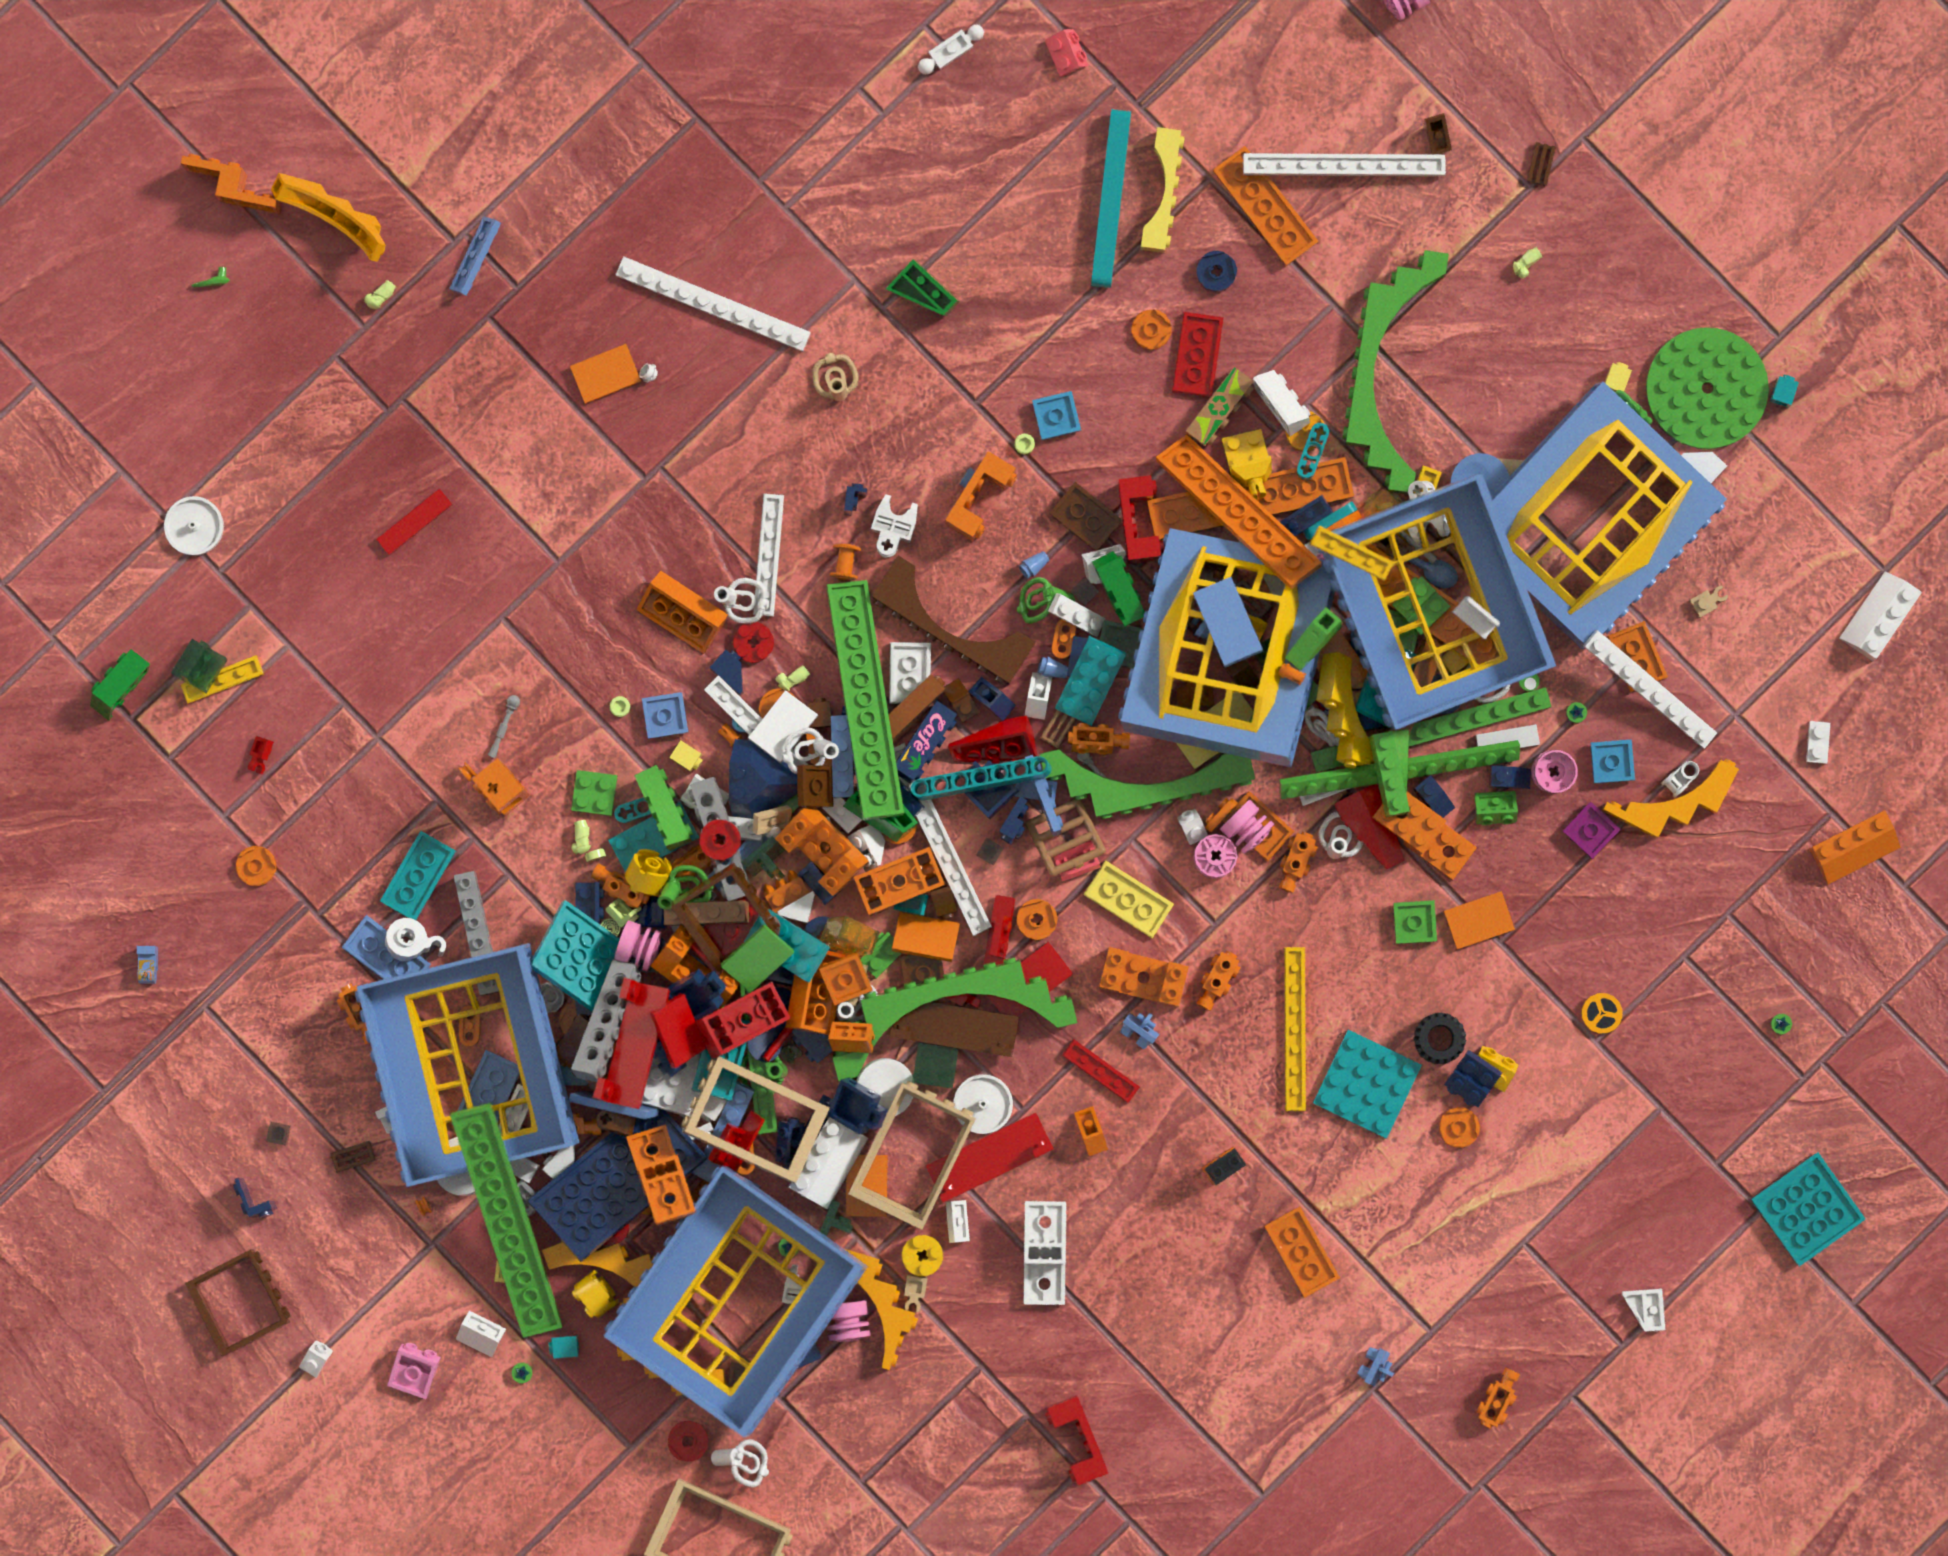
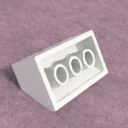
(1880, 615)
(829, 1163)

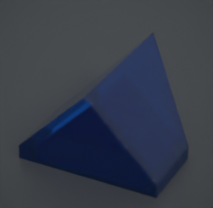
(651, 915)

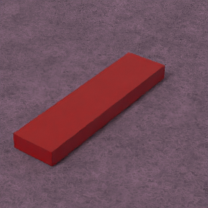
(414, 522)
(1100, 1071)

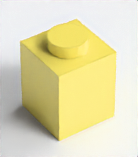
(1618, 376)
(686, 756)

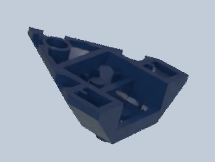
(757, 780)

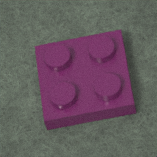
(1591, 830)

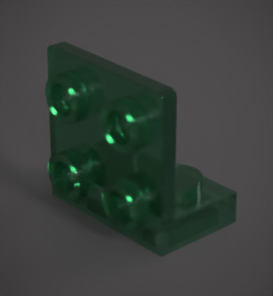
(935, 1065)

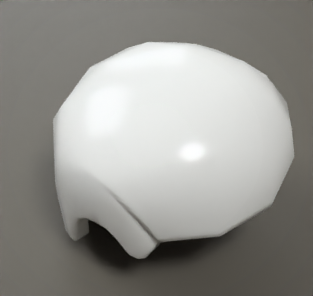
(552, 997)

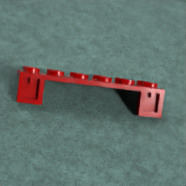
(633, 1047)
(992, 1156)

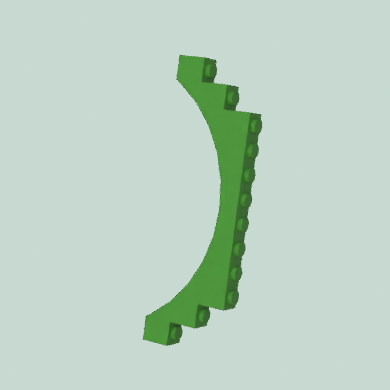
(1364, 423)
(1116, 796)
(1000, 980)

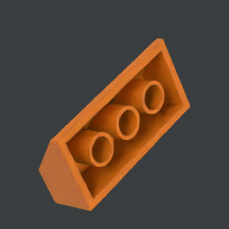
(682, 612)
(1855, 847)
(811, 1004)

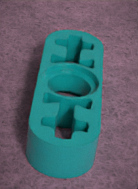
(1323, 439)
(1330, 519)
(626, 806)

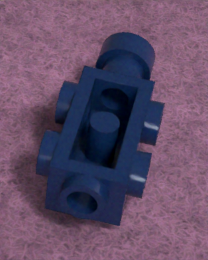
(788, 1140)

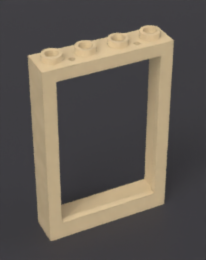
(805, 1146)
(887, 1205)
(673, 1506)

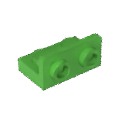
(1496, 808)
(882, 955)

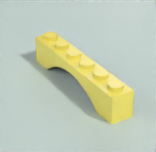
(1155, 231)

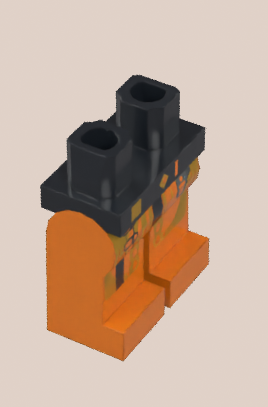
(1224, 1167)

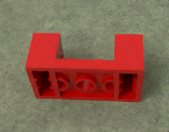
(1132, 491)
(724, 1029)
(1092, 1466)

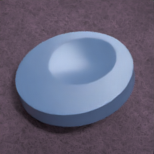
(1491, 468)

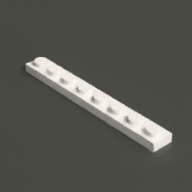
(1650, 689)

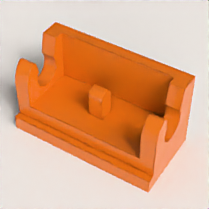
(851, 1037)

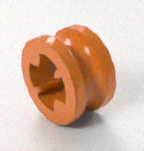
(467, 771)
(423, 1206)

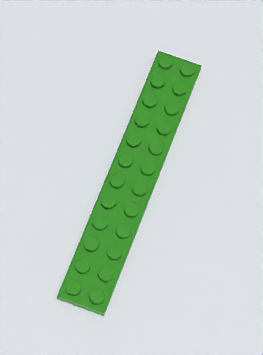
(865, 700)
(506, 1220)

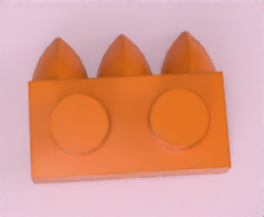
(786, 892)

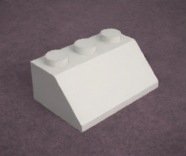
(1281, 401)

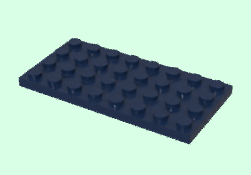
(604, 1189)

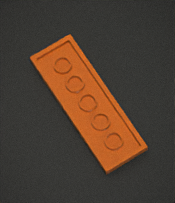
(1266, 209)

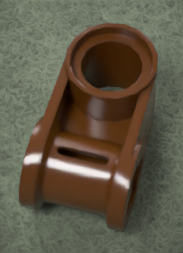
(619, 1124)

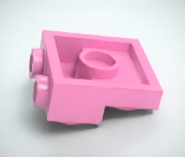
(414, 1370)

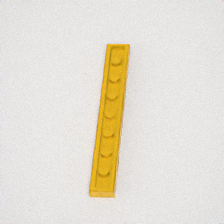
(1295, 1029)

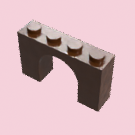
(571, 1042)

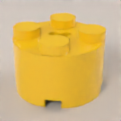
(648, 872)
(923, 1267)
(595, 1294)

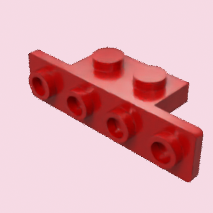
(999, 933)
(740, 1137)

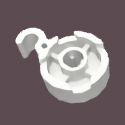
(418, 942)

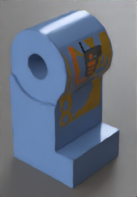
(147, 964)

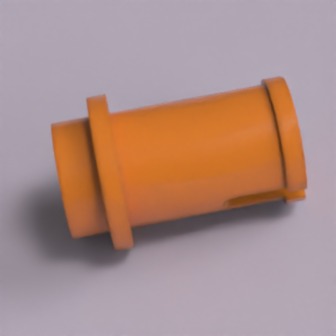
(1291, 674)
(729, 734)

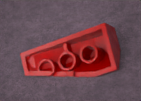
(1004, 741)
(1357, 814)

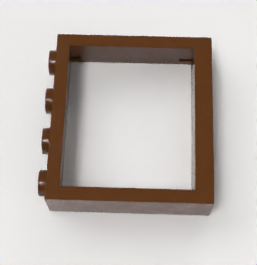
(697, 930)
(208, 1317)

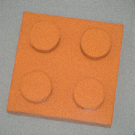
(845, 978)

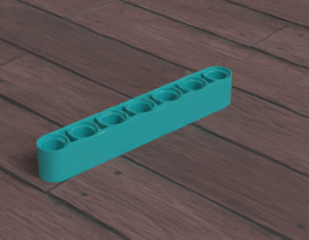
(971, 778)

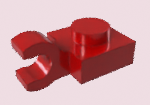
(260, 751)
(962, 998)

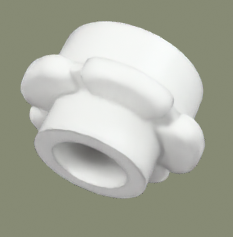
(648, 372)

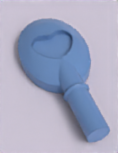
(1438, 574)

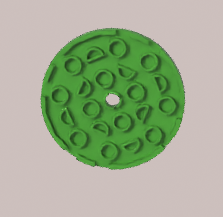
(1711, 358)

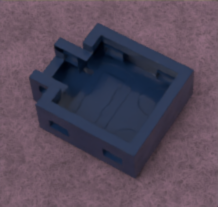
(991, 800)
(700, 991)
(857, 1107)

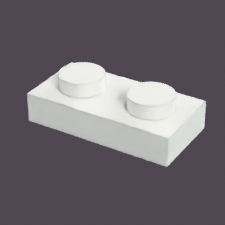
(1818, 742)
(957, 1221)

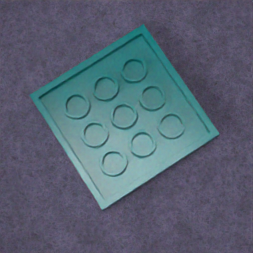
(575, 954)
(1367, 1084)
(1808, 1209)

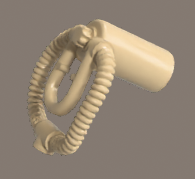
(837, 386)

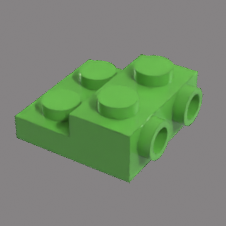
(1430, 602)

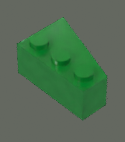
(922, 288)
(1119, 588)
(118, 683)
(892, 827)

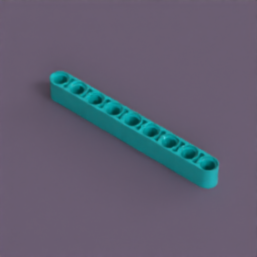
(1111, 198)

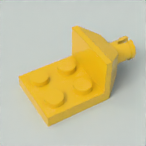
(1248, 460)

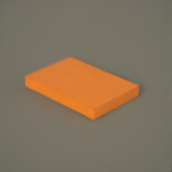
(605, 373)
(1639, 646)
(1278, 834)
(1479, 920)
(925, 937)
(875, 1180)

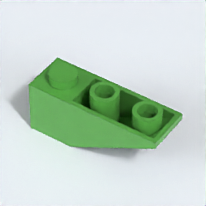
(1314, 638)

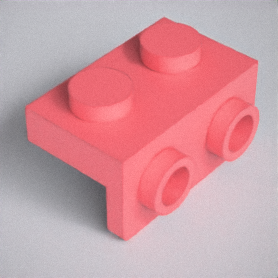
(1066, 52)
(1090, 865)

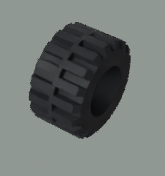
(1456, 1030)

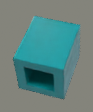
(1784, 391)
(564, 1347)

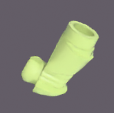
(1528, 259)
(383, 293)
(793, 679)
(581, 837)

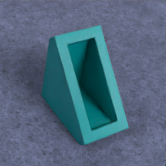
(914, 905)

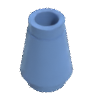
(1033, 564)
(1052, 668)

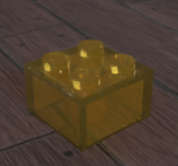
(849, 936)

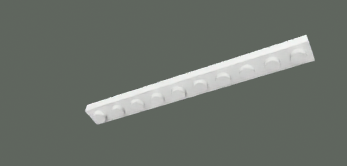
(1344, 164)
(713, 304)
(749, 720)
(949, 861)

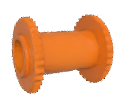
(845, 562)

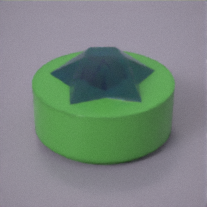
(1576, 712)
(1781, 1024)
(784, 1247)
(522, 1372)

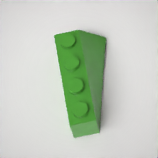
(1391, 767)
(663, 807)

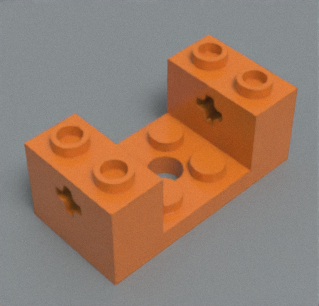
(994, 470)
(500, 778)
(808, 832)
(920, 877)
(676, 963)
(1165, 980)

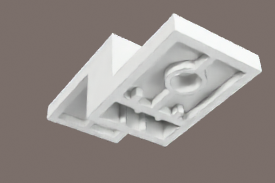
(1045, 1253)

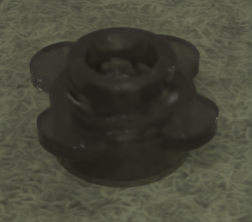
(787, 1055)

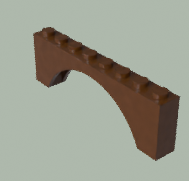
(999, 657)

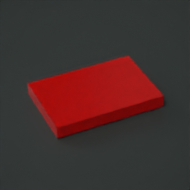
(677, 1030)

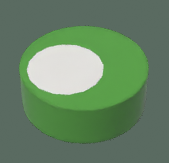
(1530, 683)

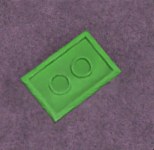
(757, 958)

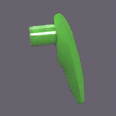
(214, 281)

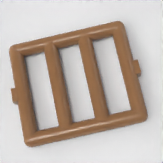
(1046, 855)

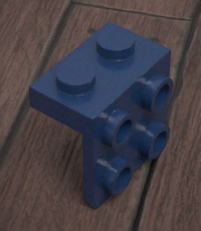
(262, 1210)

